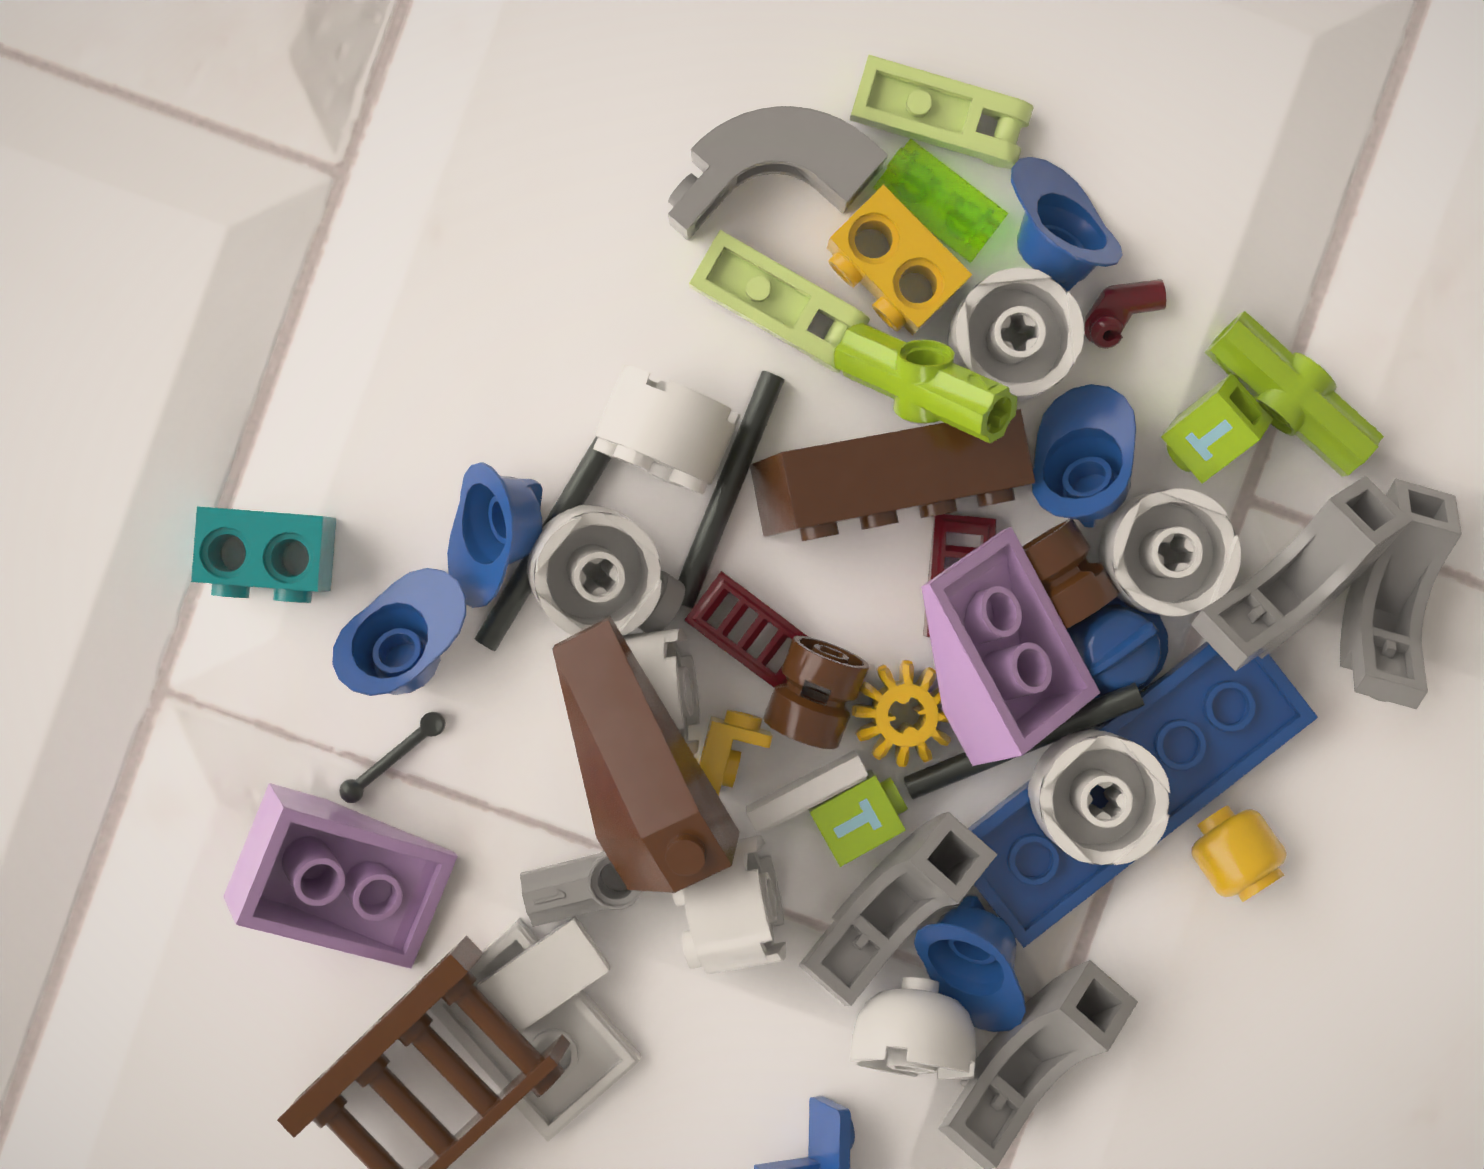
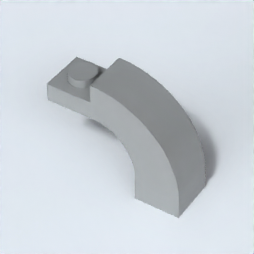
(775, 140)
(1305, 576)
(1390, 599)
(909, 885)
(1062, 1026)

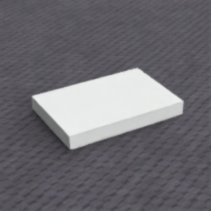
(591, 1063)

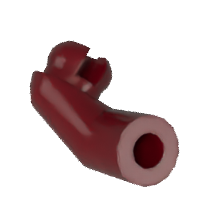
(1117, 305)

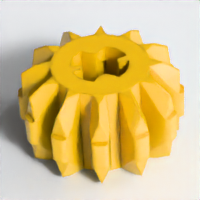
(906, 734)

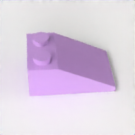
(1001, 652)
(337, 878)

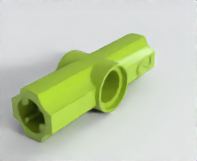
(925, 382)
(1295, 394)

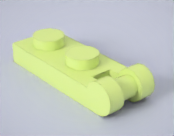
(939, 111)
(773, 297)

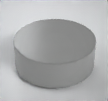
(668, 604)

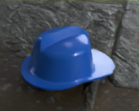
(1060, 224)
(1085, 454)
(491, 529)
(401, 635)
(1121, 646)
(974, 964)

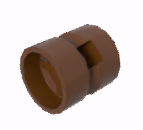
(1066, 574)
(810, 713)

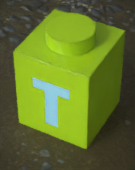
(1216, 429)
(860, 818)

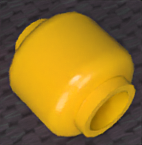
(1238, 853)

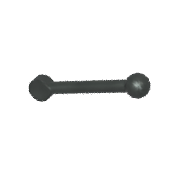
(430, 725)

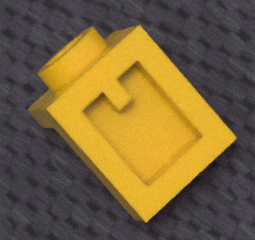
(717, 758)

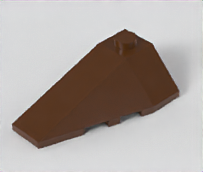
(638, 773)

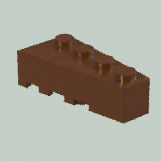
(886, 474)

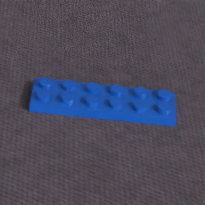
(1206, 734)

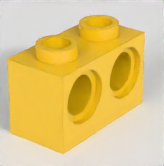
(910, 251)

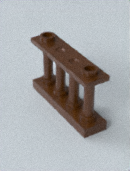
(411, 1025)

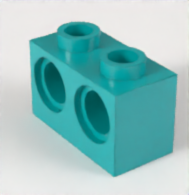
(264, 540)

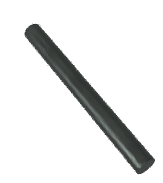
(729, 485)
(518, 586)
(1092, 714)

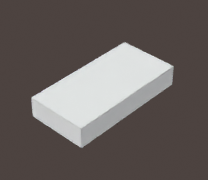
(806, 792)
(545, 975)

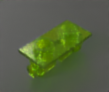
(942, 200)

